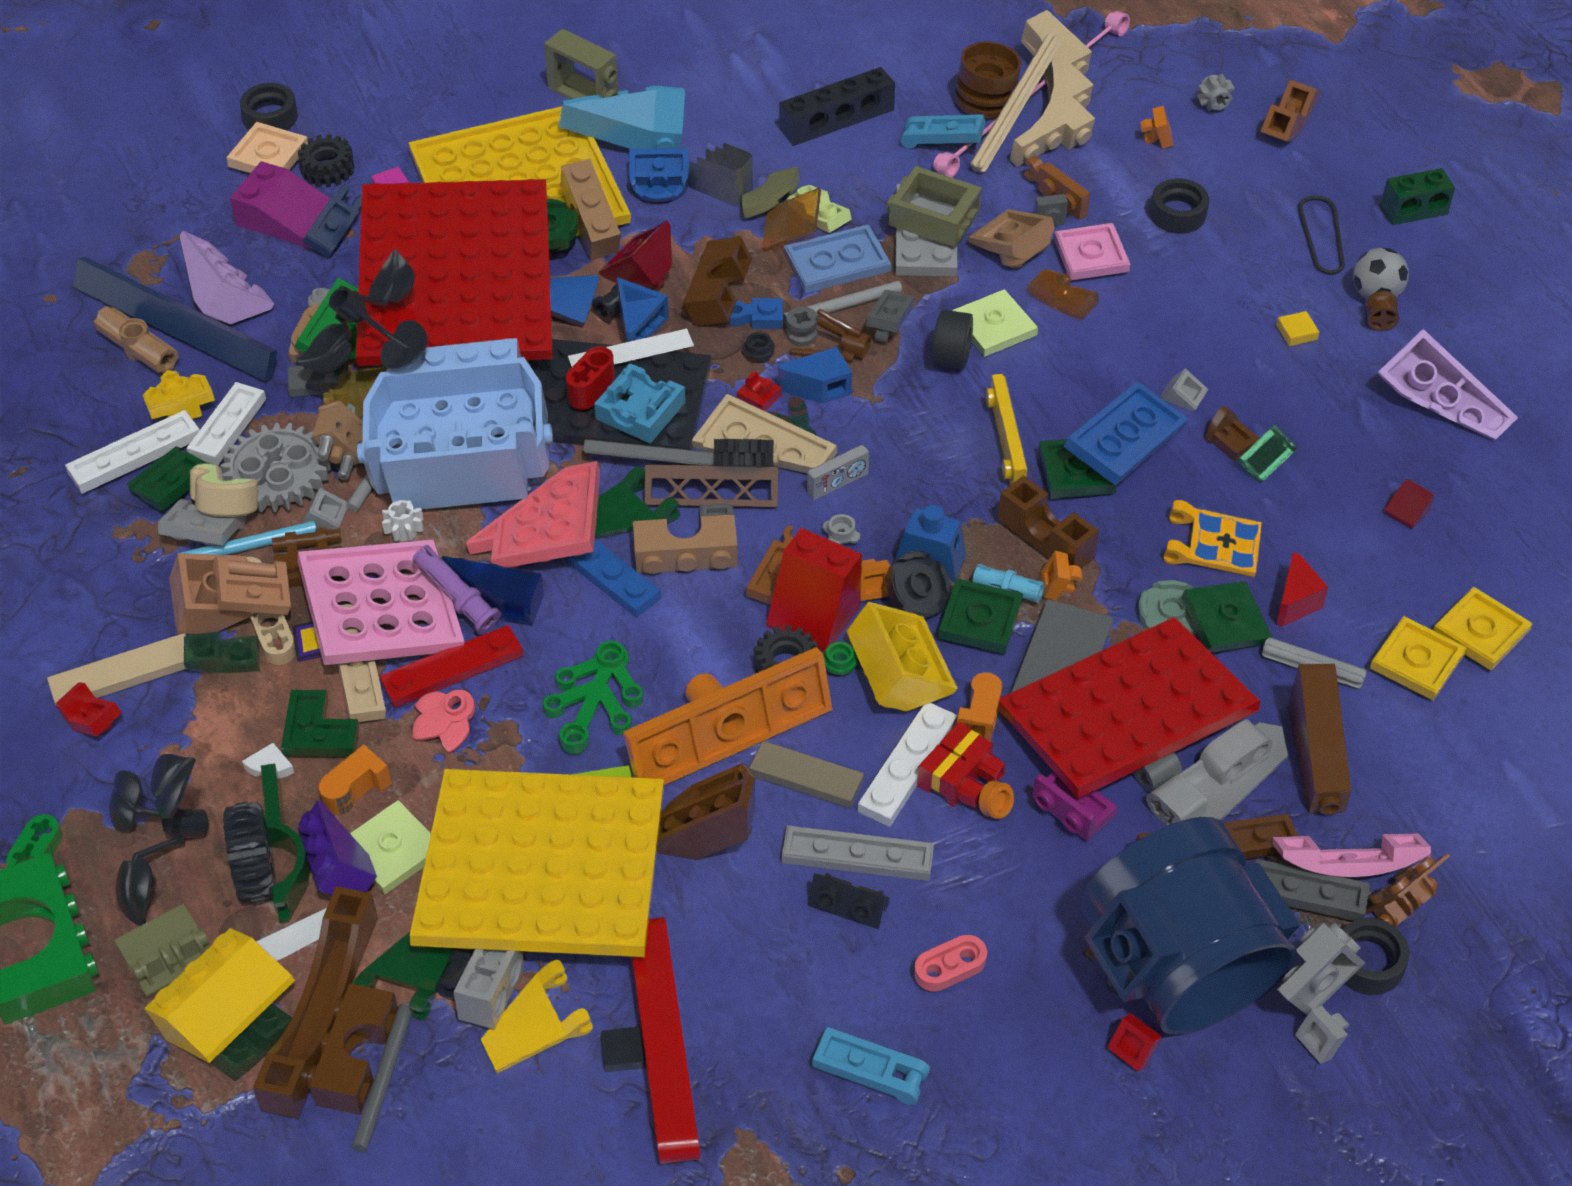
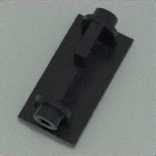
(847, 901)

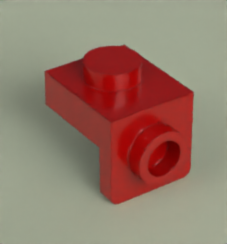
(87, 712)

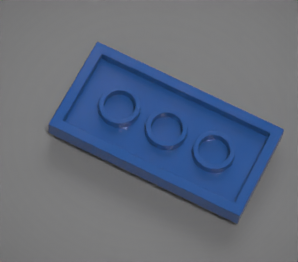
(1126, 433)

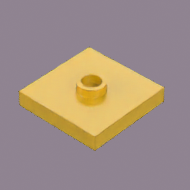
(1483, 627)
(1418, 658)

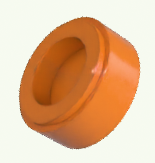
(996, 799)

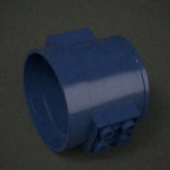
(1189, 925)

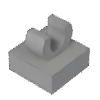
(1322, 1033)

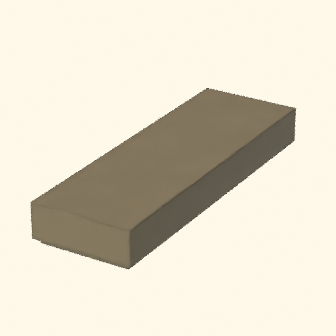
(806, 774)

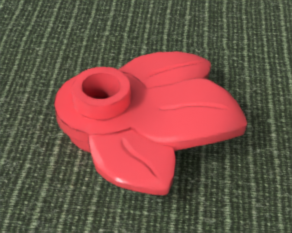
(441, 720)

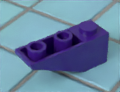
(334, 852)

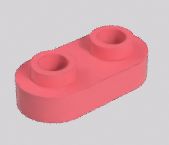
(948, 963)

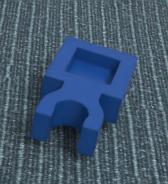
(762, 313)

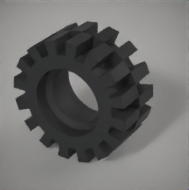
(327, 172)
(743, 452)
(781, 643)

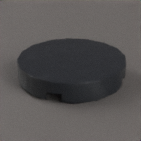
(918, 584)

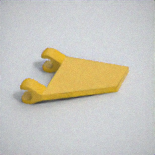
(531, 1022)

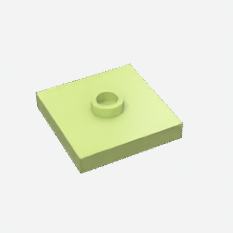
(998, 323)
(395, 845)

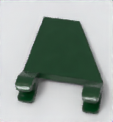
(621, 506)
(411, 967)

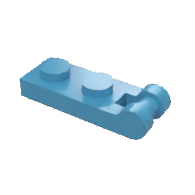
(942, 130)
(870, 1065)

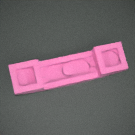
(1395, 853)

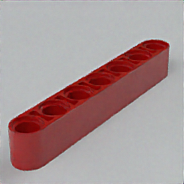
(665, 1049)

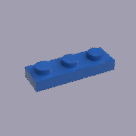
(616, 579)

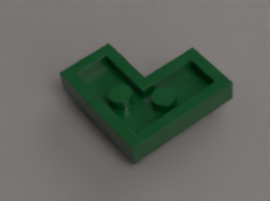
(313, 735)

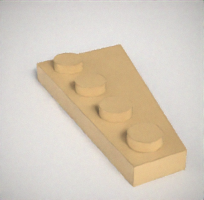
(793, 446)

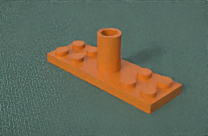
(729, 718)

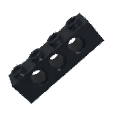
(836, 106)

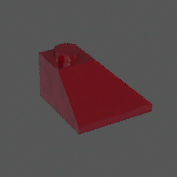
(643, 258)

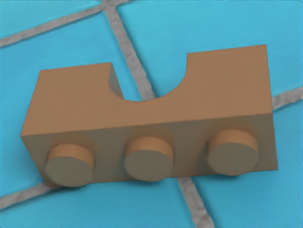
(596, 219)
(710, 548)

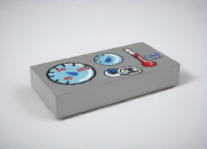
(837, 472)

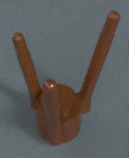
(852, 341)

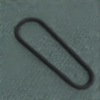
(1309, 239)

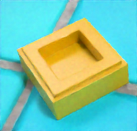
(1297, 328)

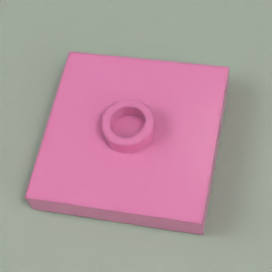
(1091, 251)

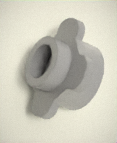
(841, 529)

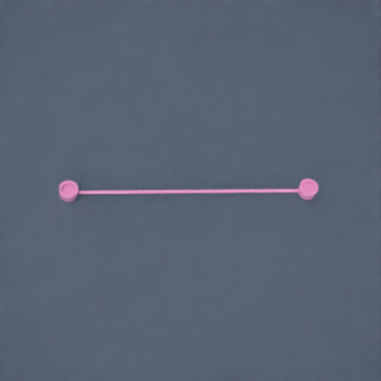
(949, 164)

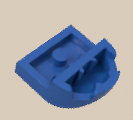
(659, 173)

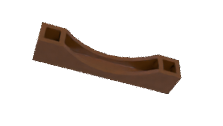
(340, 948)

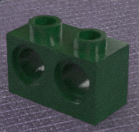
(1417, 196)

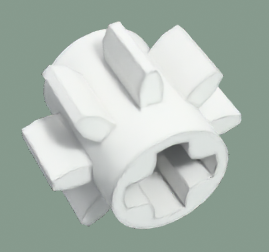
(402, 520)

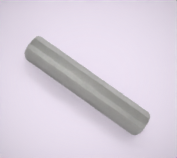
(1294, 655)

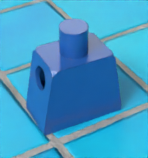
(937, 536)

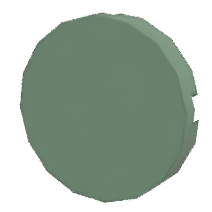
(1165, 602)

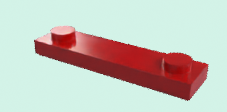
(451, 666)

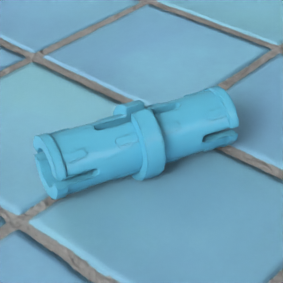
(1008, 580)

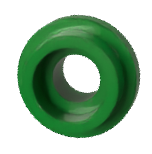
(840, 651)

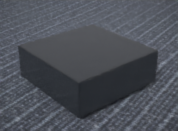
(622, 1049)

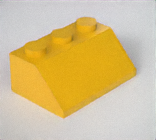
(899, 657)
(218, 995)

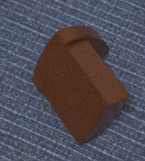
(1229, 434)

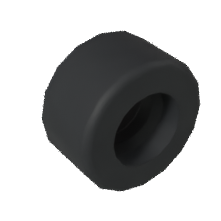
(952, 339)

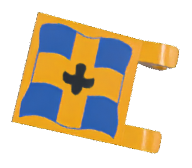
(1215, 541)

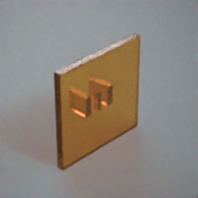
(792, 219)

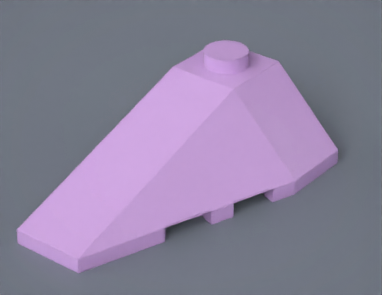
(218, 286)
(1441, 384)

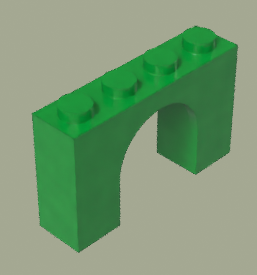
(62, 968)

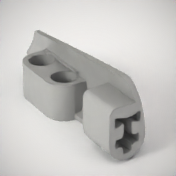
(1223, 775)

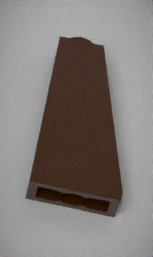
(1320, 738)

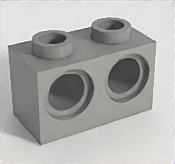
(487, 985)

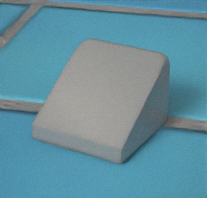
(1184, 391)
(325, 510)

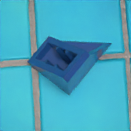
(640, 310)

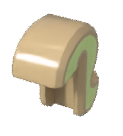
(221, 497)

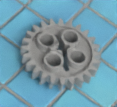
(280, 462)

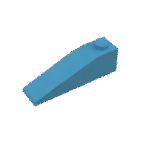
(629, 120)

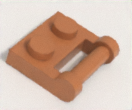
(249, 591)

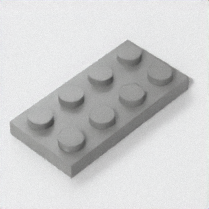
(922, 255)

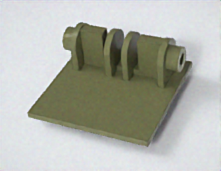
(162, 948)

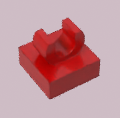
(759, 391)
(1134, 1042)

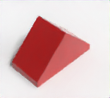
(1302, 592)

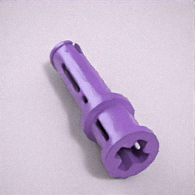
(466, 598)

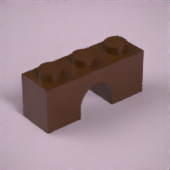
(709, 294)
(1027, 513)
(360, 1018)

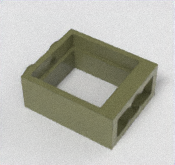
(567, 48)
(928, 222)

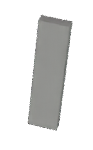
(858, 853)

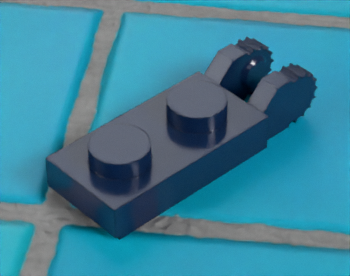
(332, 223)

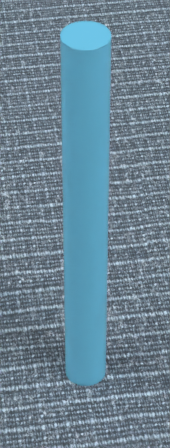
(253, 541)

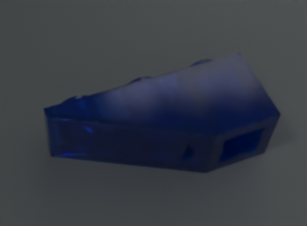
(508, 589)

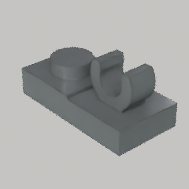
(889, 314)

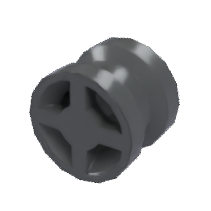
(802, 326)

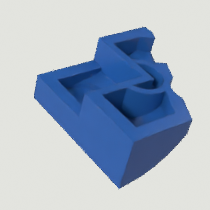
(572, 297)

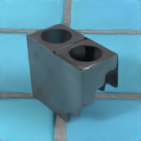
(723, 174)

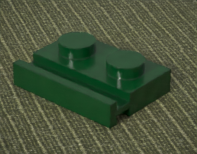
(165, 479)

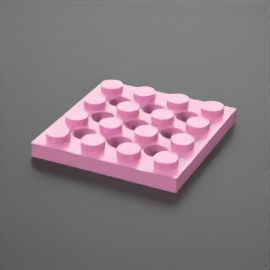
(366, 615)

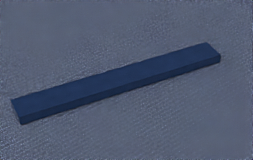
(175, 318)

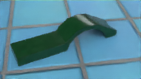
(292, 889)

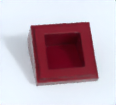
(1410, 504)

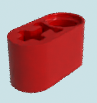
(590, 377)

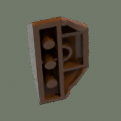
(709, 815)

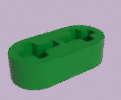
(30, 845)

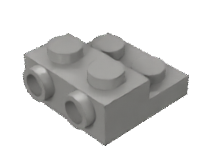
(1328, 965)

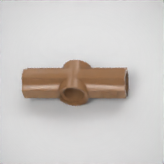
(136, 339)

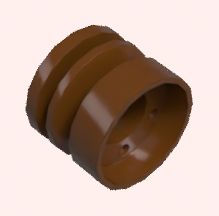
(986, 78)

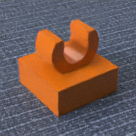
(1158, 128)
(1059, 575)
(874, 579)

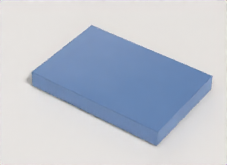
(837, 258)

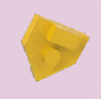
(178, 394)

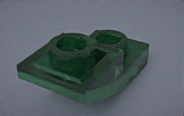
(213, 654)
(252, 1043)

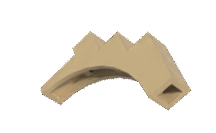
(1068, 92)

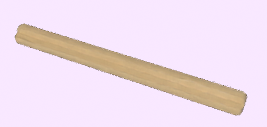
(1015, 103)

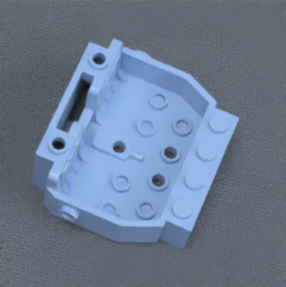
(463, 450)

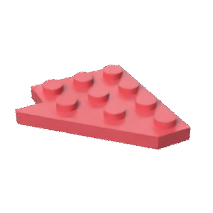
(548, 524)

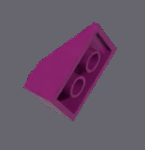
(277, 203)

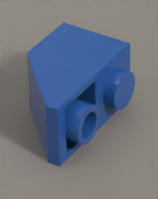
(817, 376)

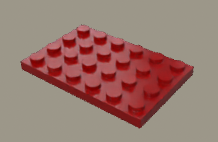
(1127, 706)

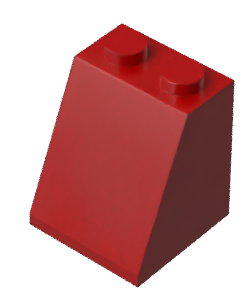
(816, 588)

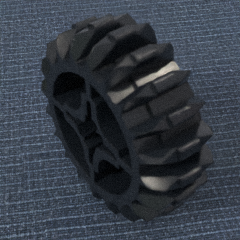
(249, 852)

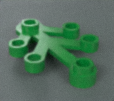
(594, 693)

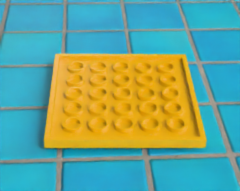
(516, 150)
(540, 863)

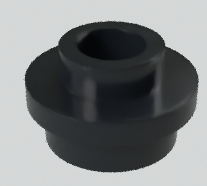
(759, 346)

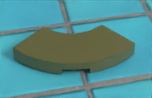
(767, 195)

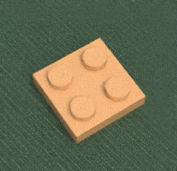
(266, 145)

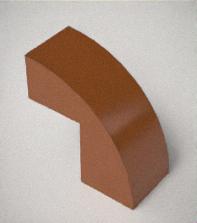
(1292, 113)

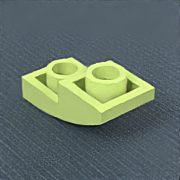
(830, 214)

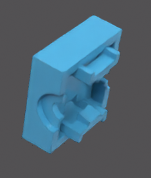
(639, 413)

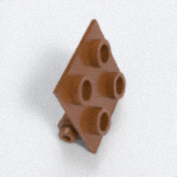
(1407, 893)

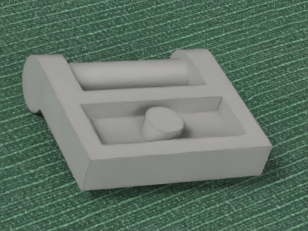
(187, 522)

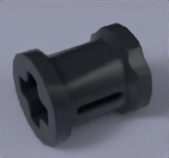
(608, 305)
(446, 985)

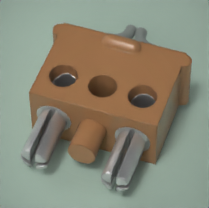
(338, 433)

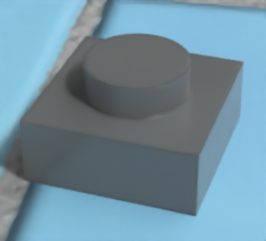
(1052, 206)

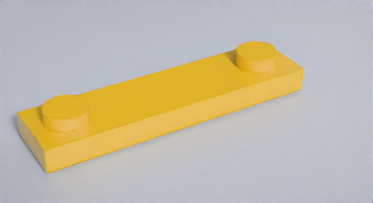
(999, 399)

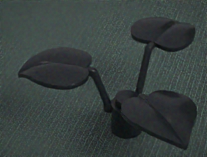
(403, 348)
(167, 785)

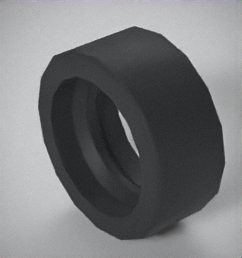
(269, 94)
(1179, 190)
(1389, 938)

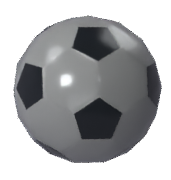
(1380, 271)

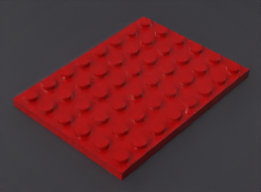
(474, 259)

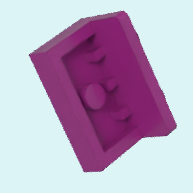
(1079, 815)

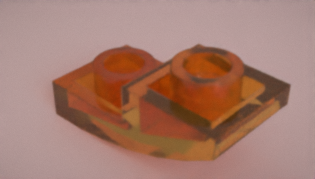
(1056, 291)

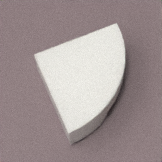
(268, 755)

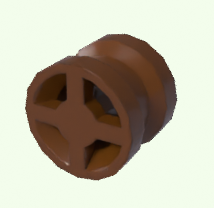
(1382, 311)

